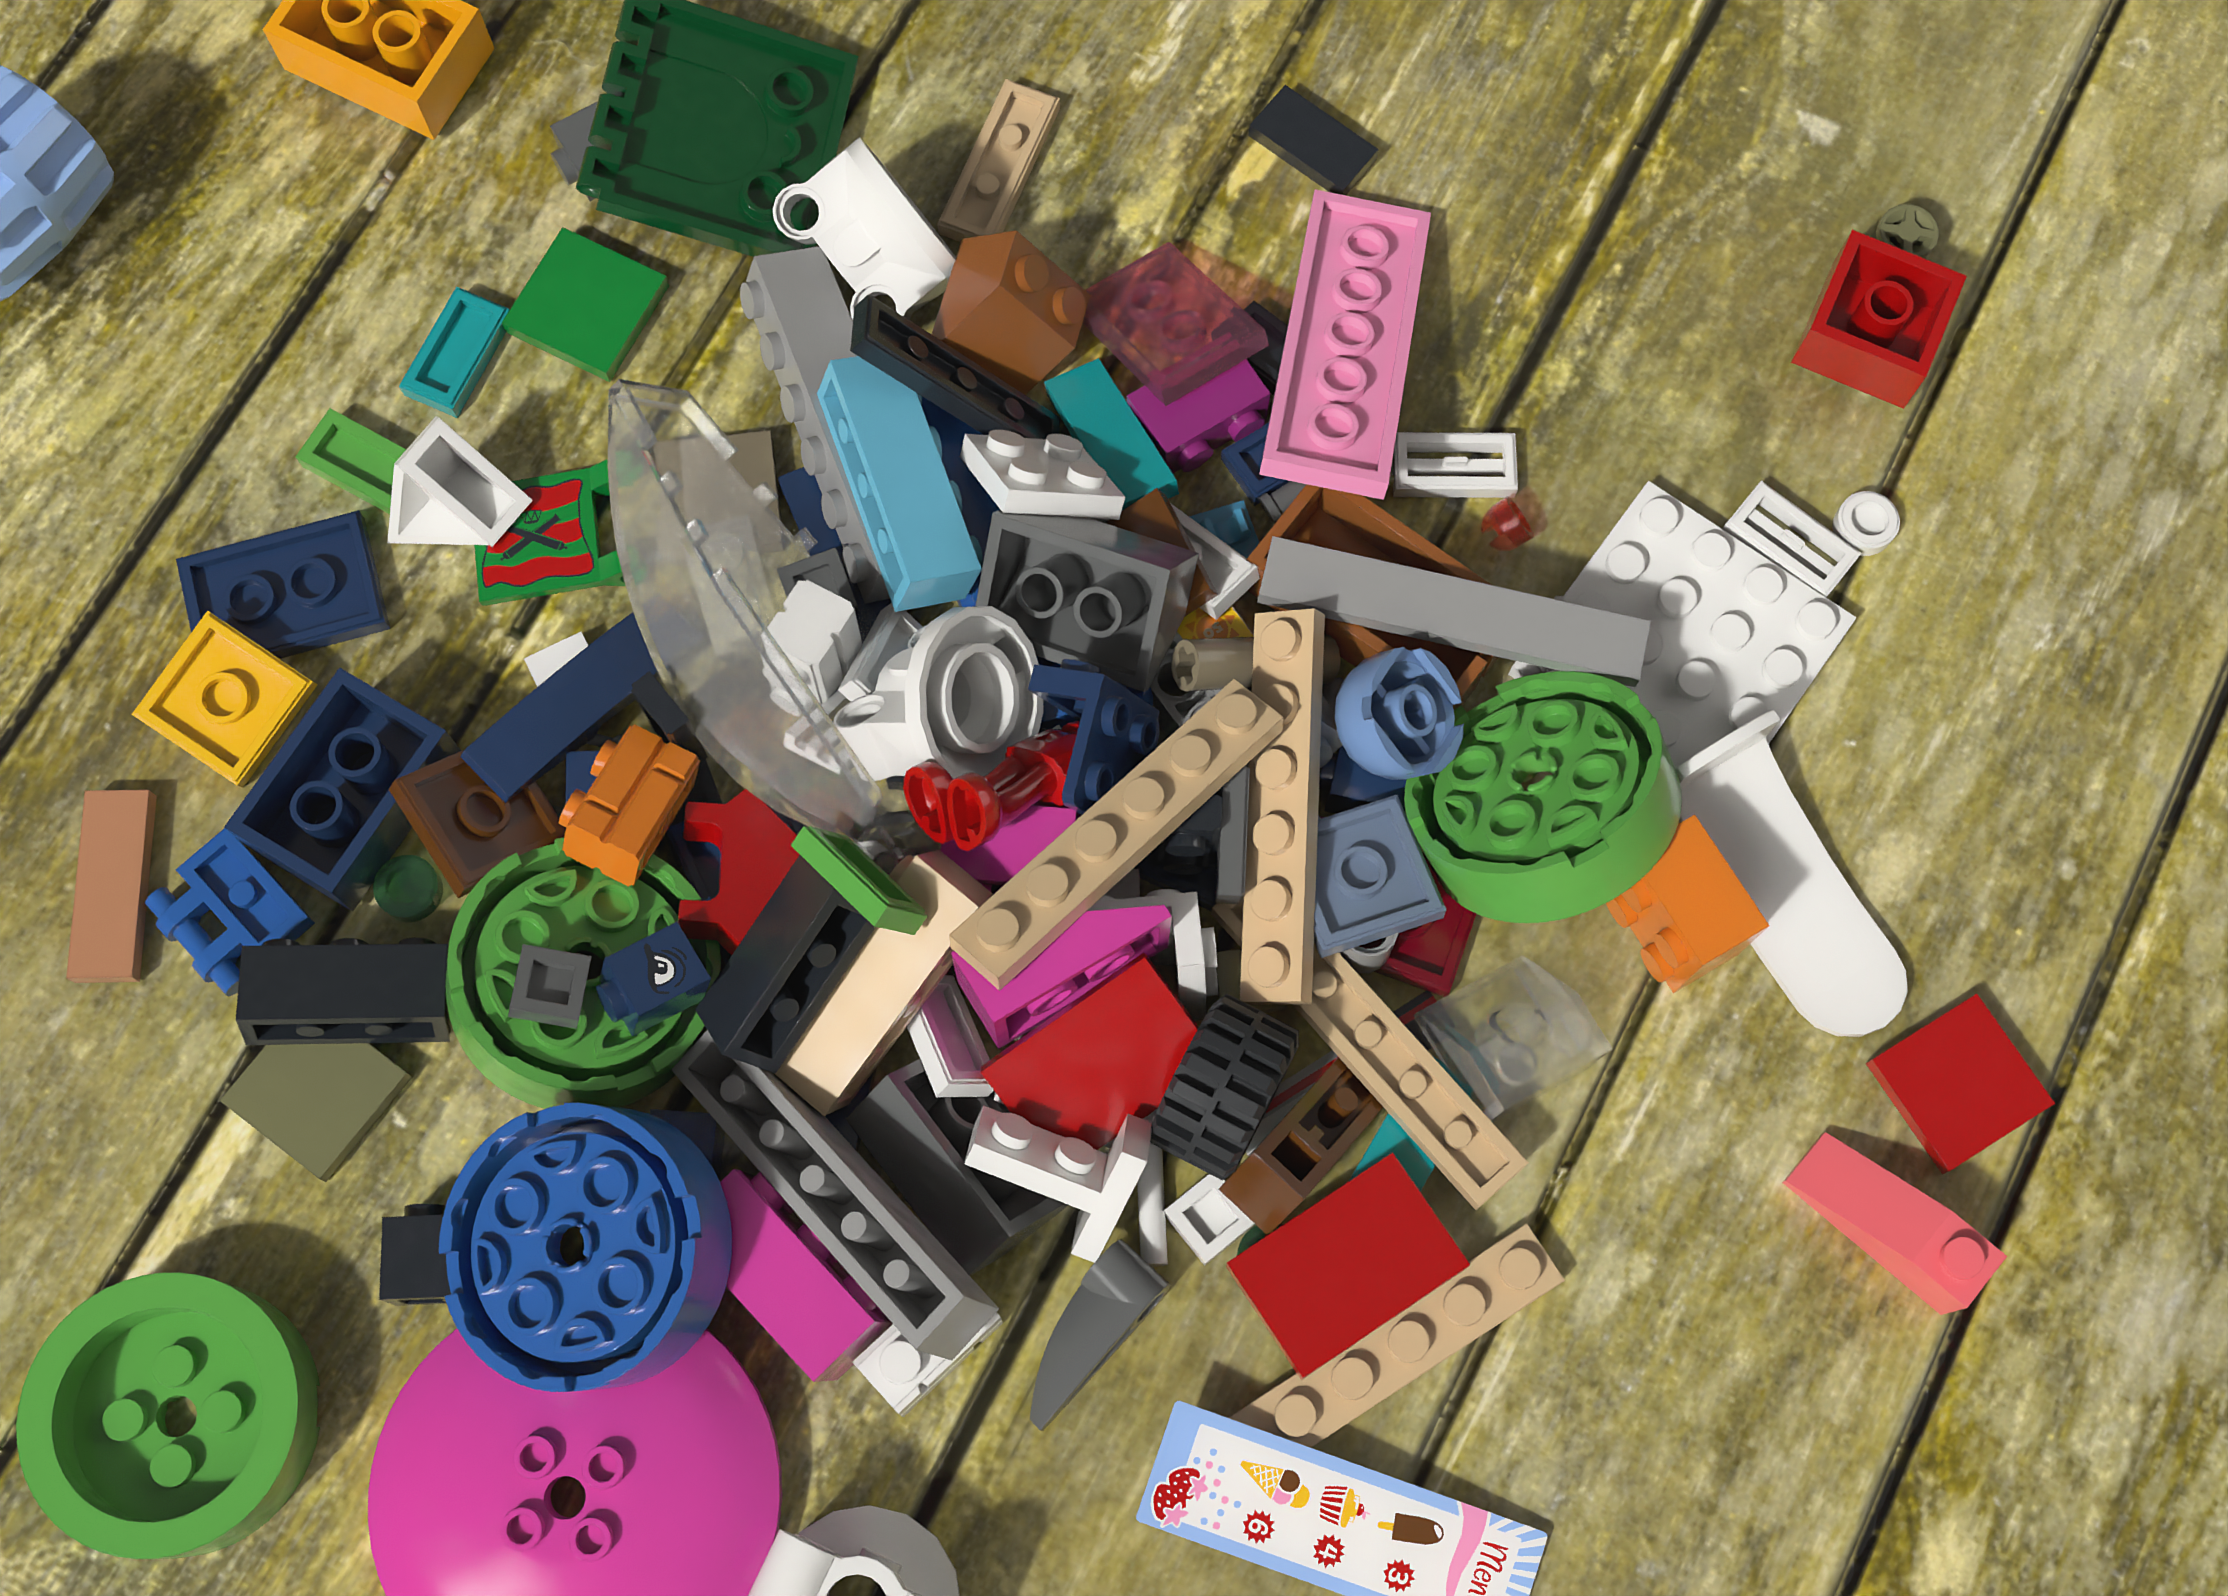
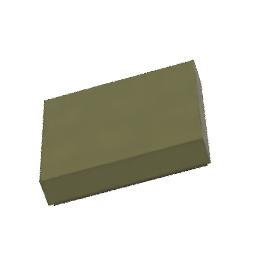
(316, 1099)

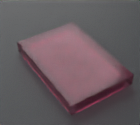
(1170, 323)

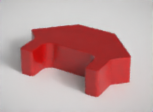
(752, 865)

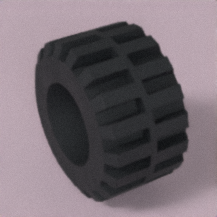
(1224, 1086)

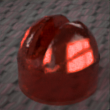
(1508, 523)

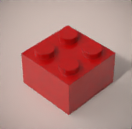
(1879, 319)

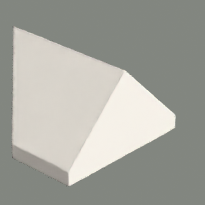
(450, 493)

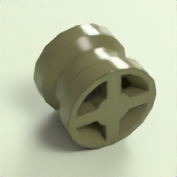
(1911, 227)

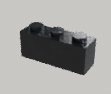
(783, 969)
(343, 992)

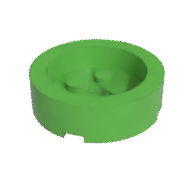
(1572, 834)
(572, 909)
(98, 1408)

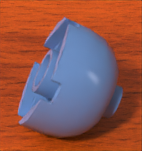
(1399, 714)

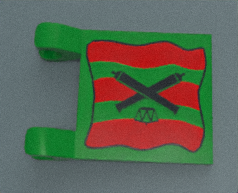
(551, 542)

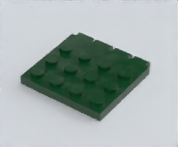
(713, 124)

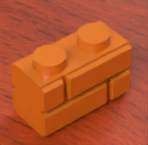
(629, 804)

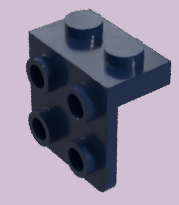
(1113, 730)

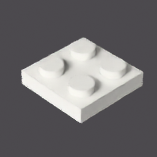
(1041, 475)

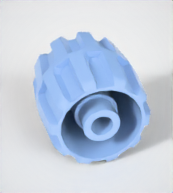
(48, 179)

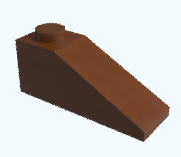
(1302, 1147)

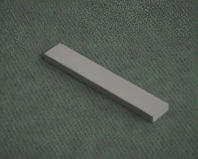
(1454, 611)

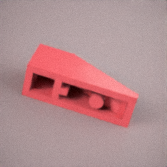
(1896, 1225)

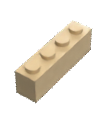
(882, 986)

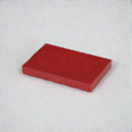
(1097, 1057)
(1347, 1265)

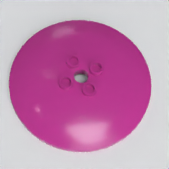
(670, 1468)

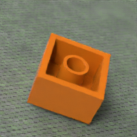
(1689, 910)

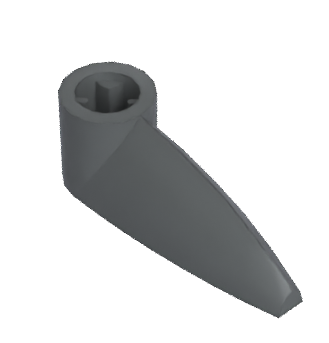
(1096, 1322)

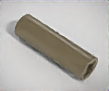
(1217, 661)

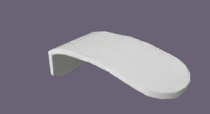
(1819, 934)

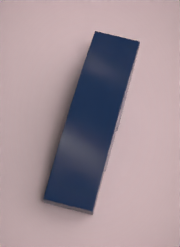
(562, 711)

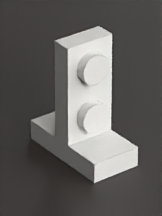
(1064, 1169)

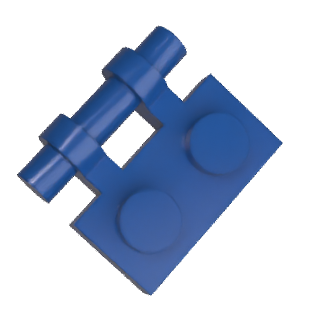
(244, 898)

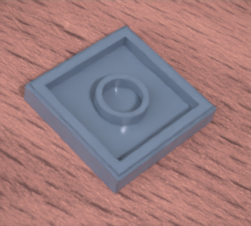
(1370, 878)

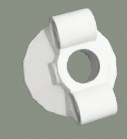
(870, 231)
(948, 698)
(862, 1542)

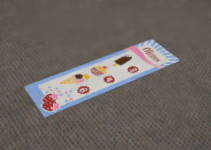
(1328, 1516)

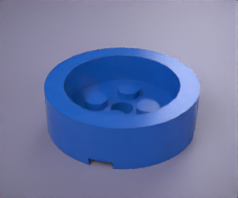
(650, 1236)

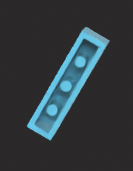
(899, 485)

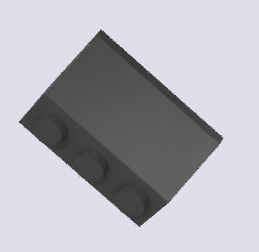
(1088, 591)
(923, 1151)

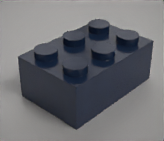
(327, 795)

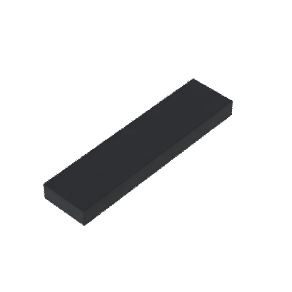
(944, 374)

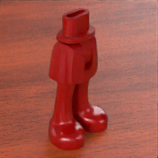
(978, 806)

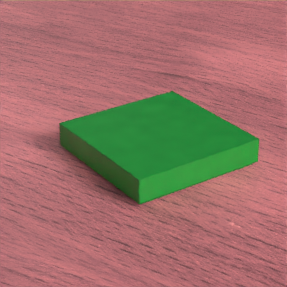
(585, 304)

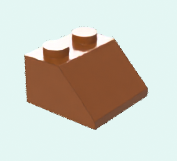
(1010, 309)

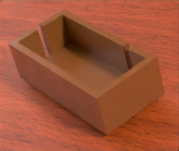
(1362, 528)

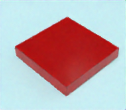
(1960, 1084)

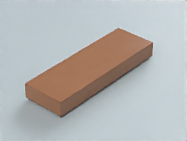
(111, 886)

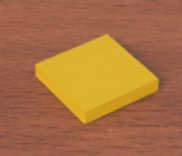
(224, 699)

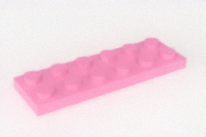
(1347, 346)

